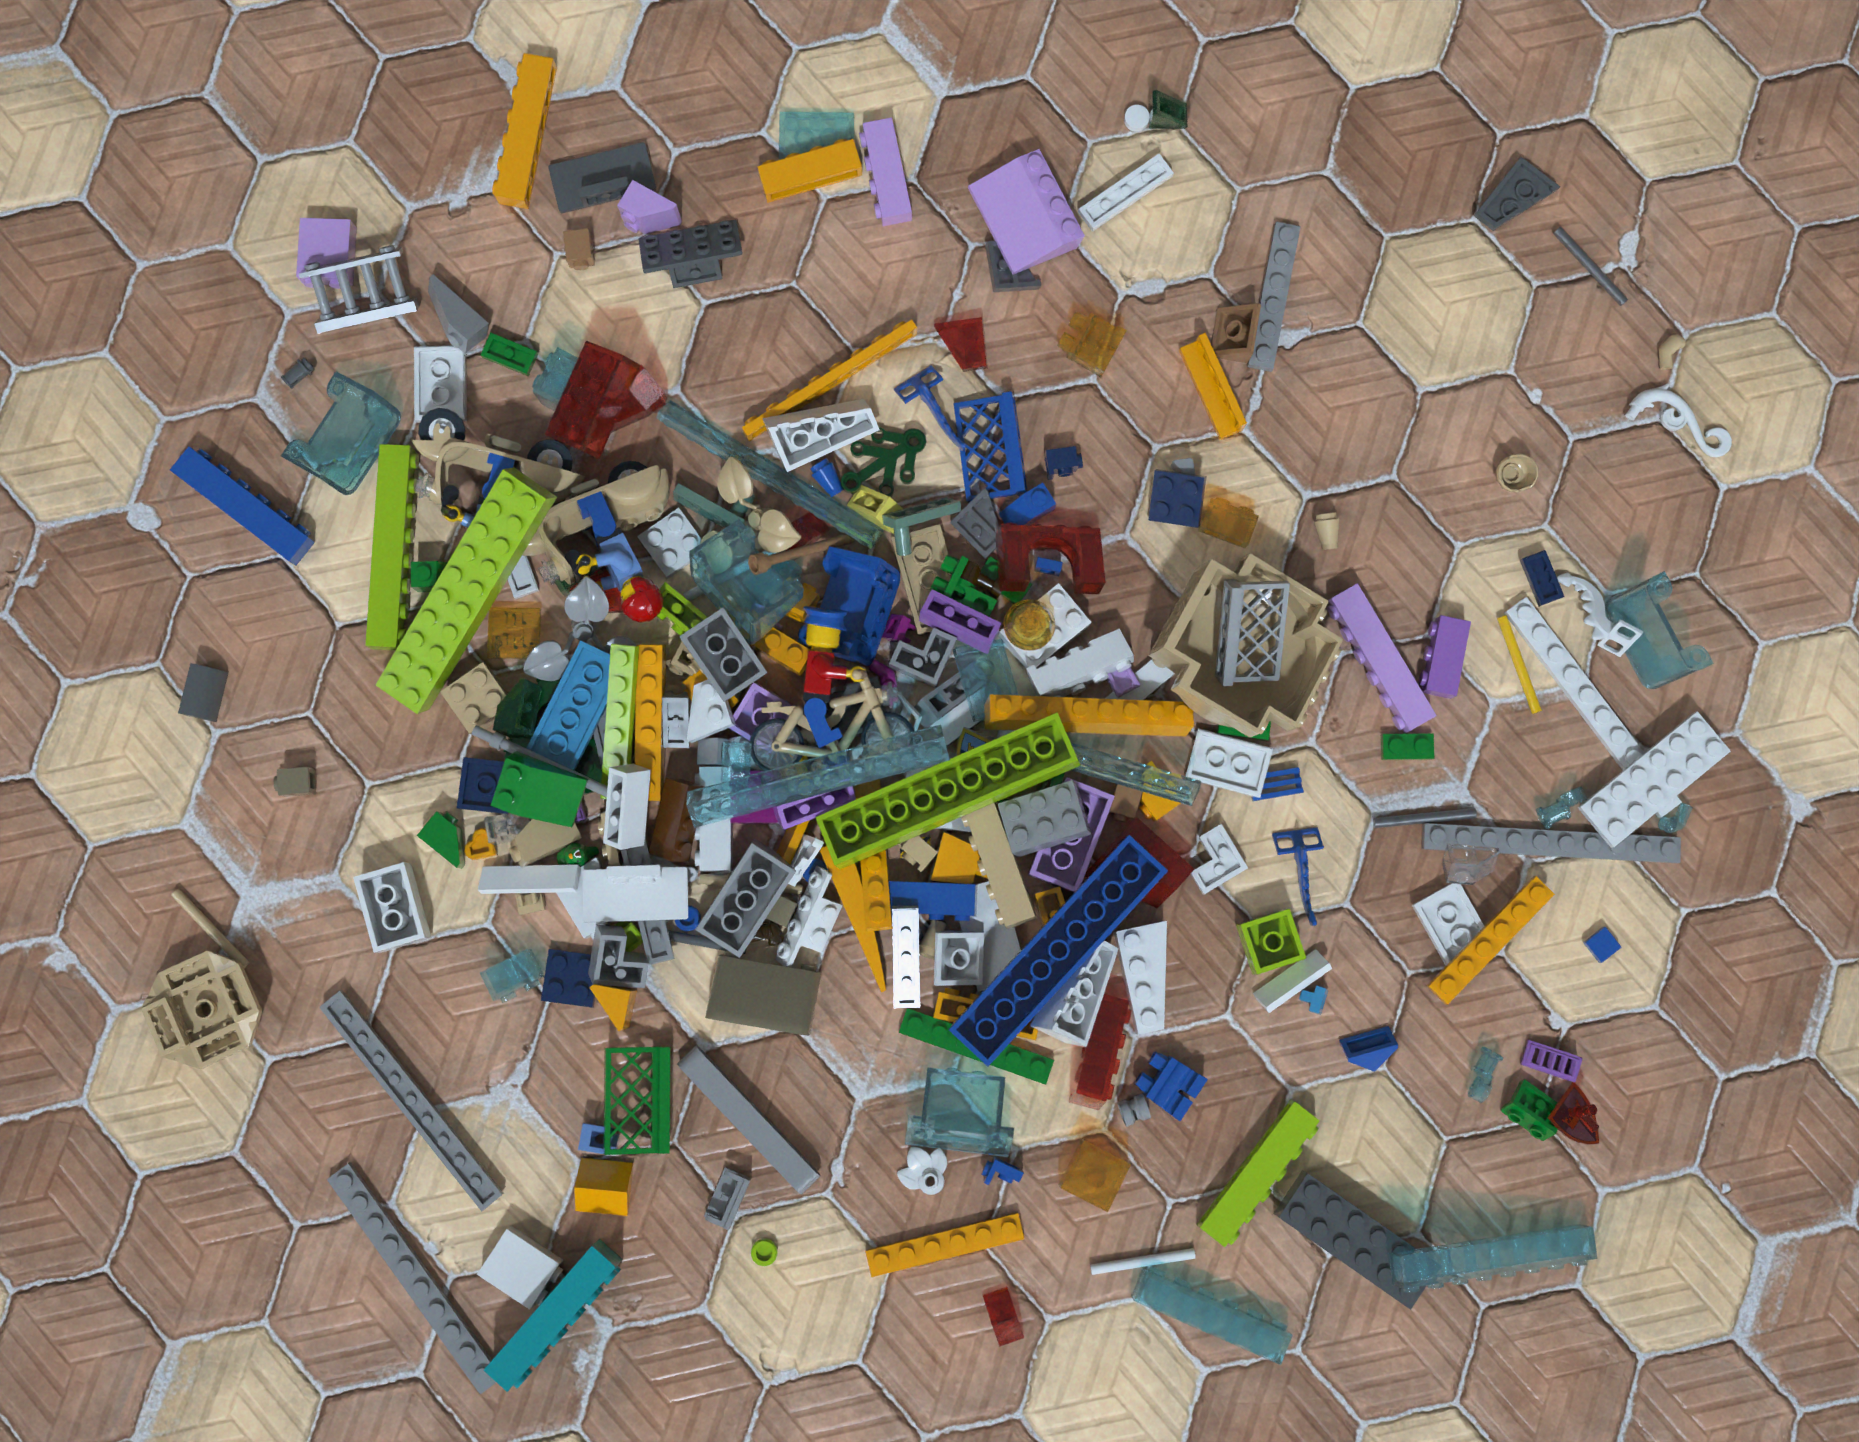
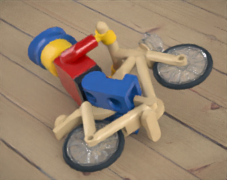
(780, 741)

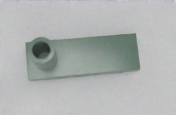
(709, 509)
(902, 519)

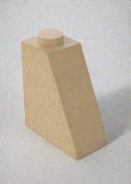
(541, 840)

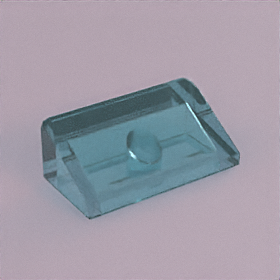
(735, 760)

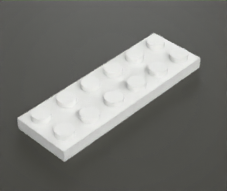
(1654, 779)

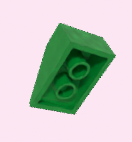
(539, 790)

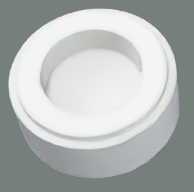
(1136, 118)

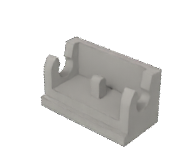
(675, 720)
(727, 1198)

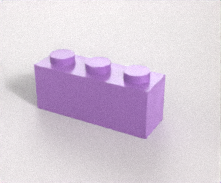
(959, 621)
(1444, 656)
(809, 808)

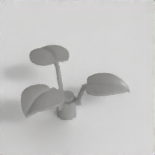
(582, 605)

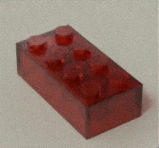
(592, 399)

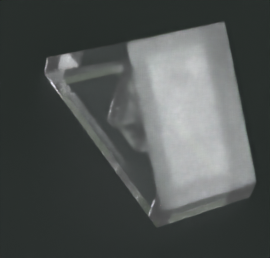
(504, 828)

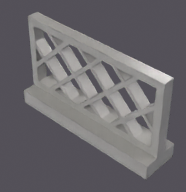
(1230, 631)

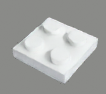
(671, 542)

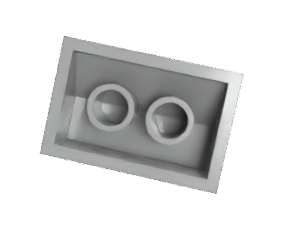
(723, 654)

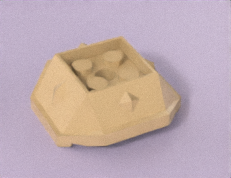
(177, 1016)

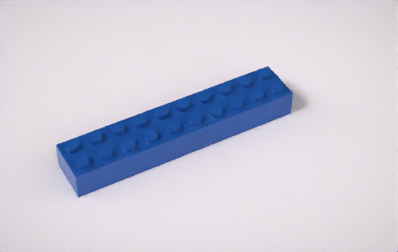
(1057, 950)

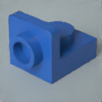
(1006, 1171)

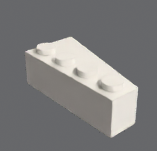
(1082, 666)
(1144, 973)

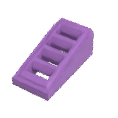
(1573, 1067)

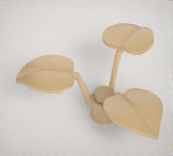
(776, 529)

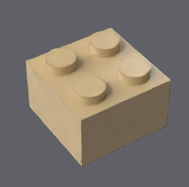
(475, 697)

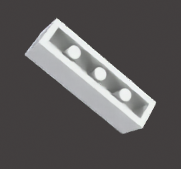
(714, 838)

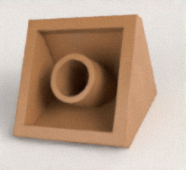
(1236, 332)

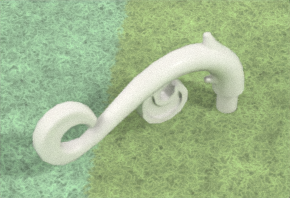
(1685, 416)

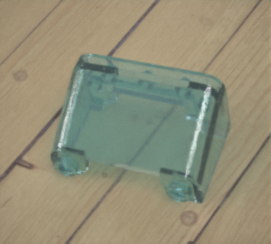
(347, 436)
(724, 576)
(1657, 652)

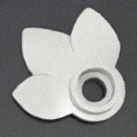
(922, 1166)

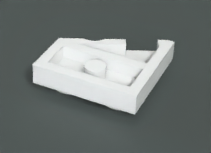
(708, 713)

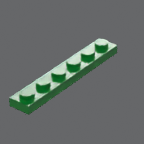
(1010, 1059)

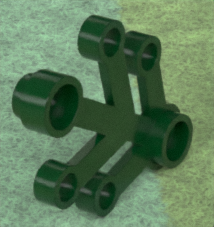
(887, 459)

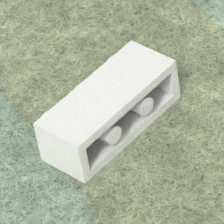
(626, 806)

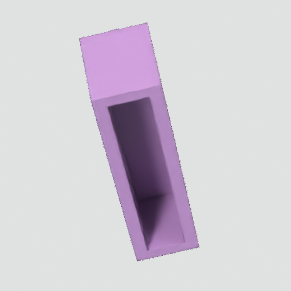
(886, 171)

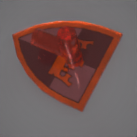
(1576, 1117)

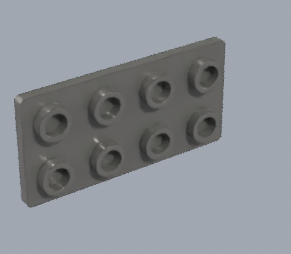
(600, 177)
(691, 253)

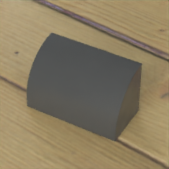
(203, 692)

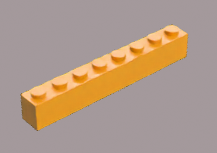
(1091, 714)

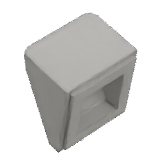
(1183, 466)

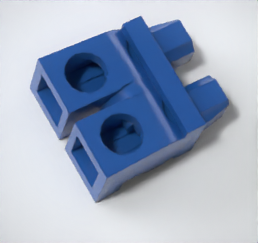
(1167, 1083)

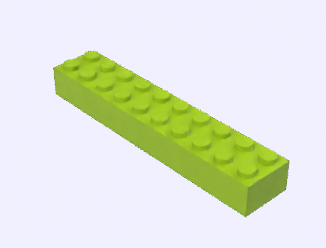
(466, 590)
(947, 791)

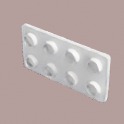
(635, 893)

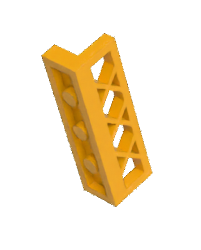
(1213, 387)

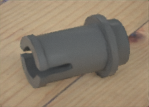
(297, 372)

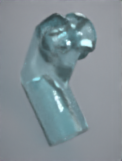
(1676, 822)

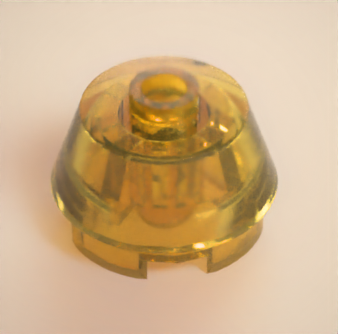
(1029, 624)

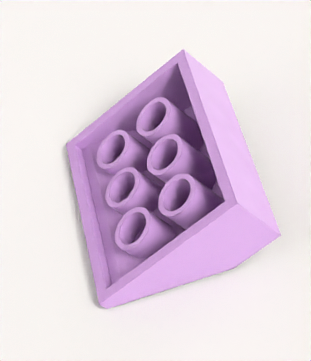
(1026, 212)

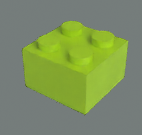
(1271, 941)

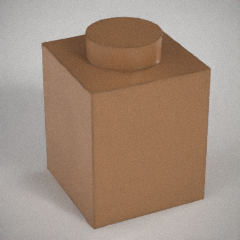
(579, 249)
(1125, 803)

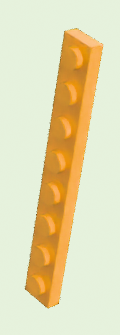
(838, 373)

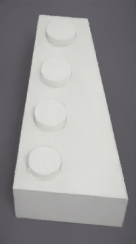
(818, 431)
(1075, 1005)

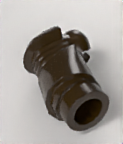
(768, 931)

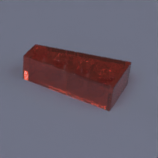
(1100, 1055)

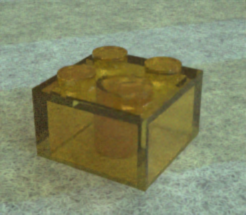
(1094, 1175)

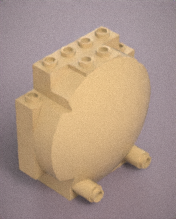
(1191, 644)

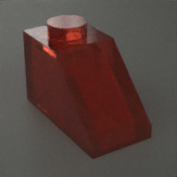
(810, 529)

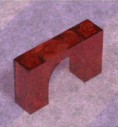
(1078, 544)

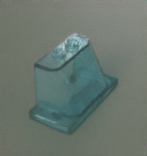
(961, 1113)

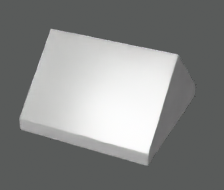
(958, 958)

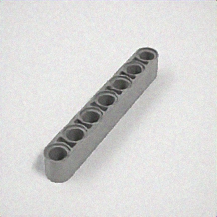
(748, 1119)

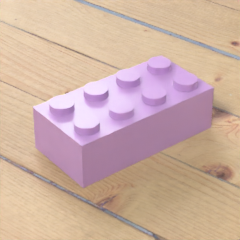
(1067, 862)

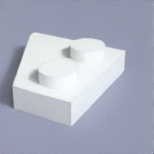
(804, 856)

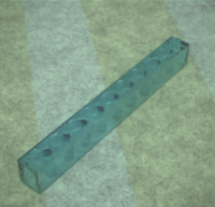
(817, 776)

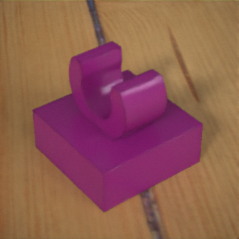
(897, 627)

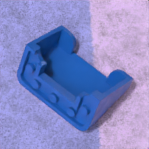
(867, 591)

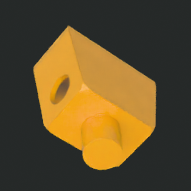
(956, 862)

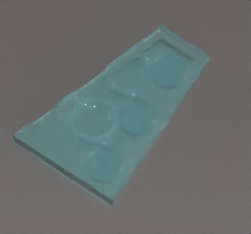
(810, 129)

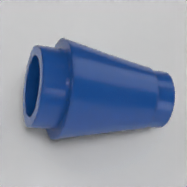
(827, 477)

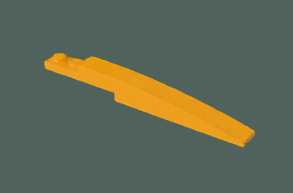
(851, 894)

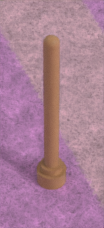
(760, 562)

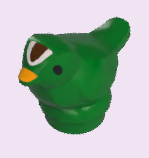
(576, 854)

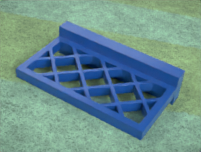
(1010, 438)

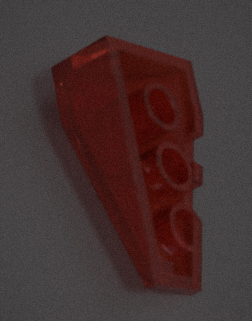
(642, 400)

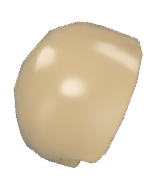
(1517, 473)

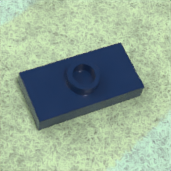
(1542, 578)

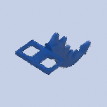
(927, 397)
(1301, 859)

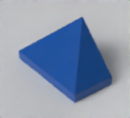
(1370, 1048)

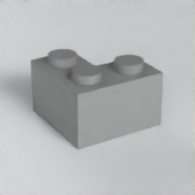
(924, 664)
(611, 963)

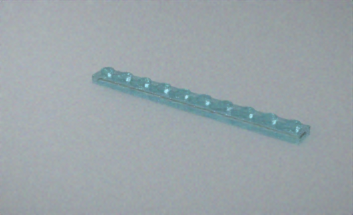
(771, 474)

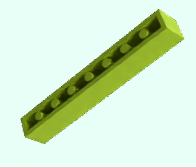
(391, 546)

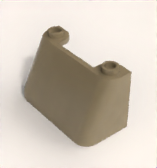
(764, 995)

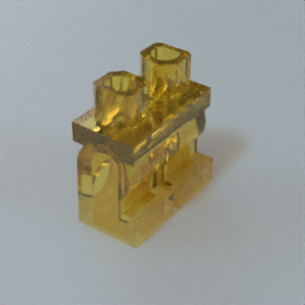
(1094, 343)

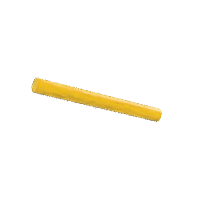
(1519, 664)

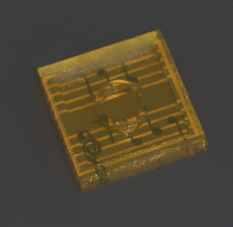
(513, 632)

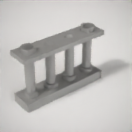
(353, 314)

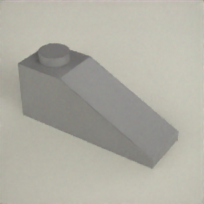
(459, 321)
(941, 701)

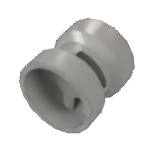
(1134, 1110)

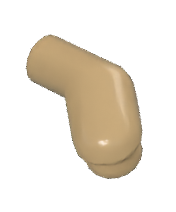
(1668, 348)

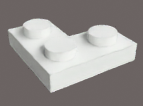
(1224, 861)

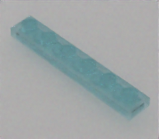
(1136, 775)

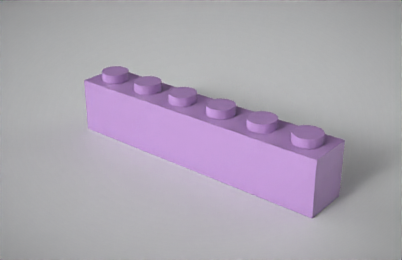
(1380, 658)

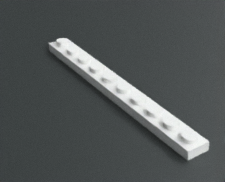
(1577, 688)

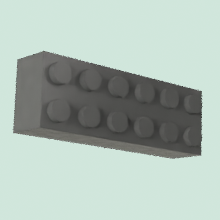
(1345, 1233)

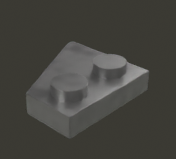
(978, 524)

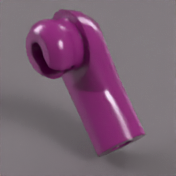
(884, 672)

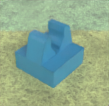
(1316, 999)

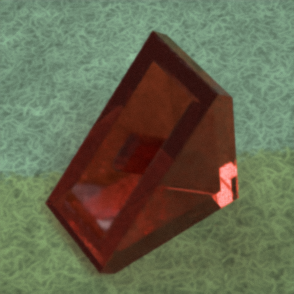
(1003, 1316)

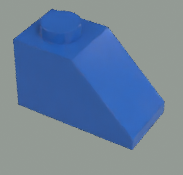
(1029, 507)

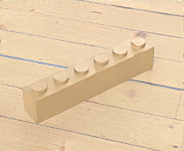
(1000, 866)

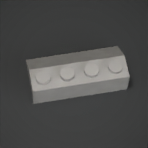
(746, 898)

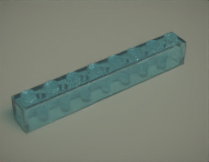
(1492, 1256)

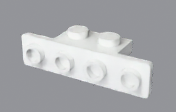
(811, 921)

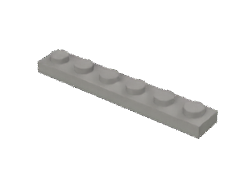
(1274, 295)

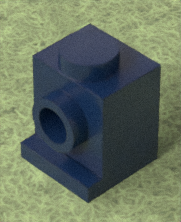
(1062, 461)

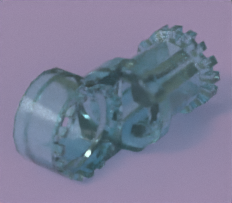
(1560, 809)
(1484, 1068)

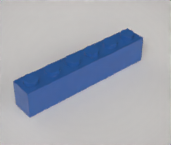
(242, 506)

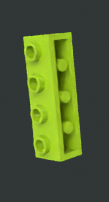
(679, 610)

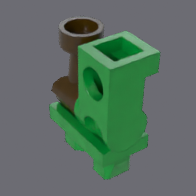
(962, 585)

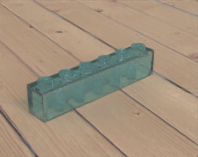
(1212, 1315)

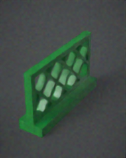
(659, 1100)

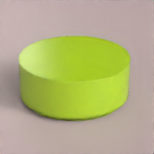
(764, 1252)

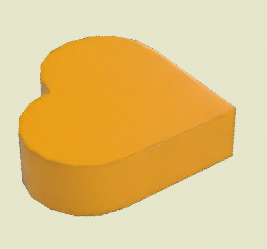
(479, 846)

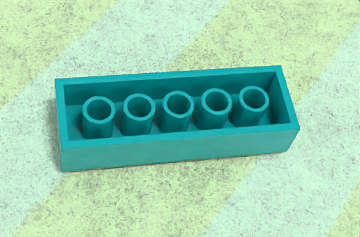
(549, 1320)

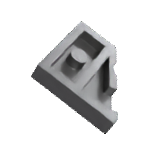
(1001, 276)

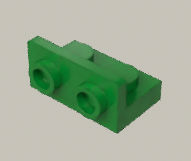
(1531, 1110)

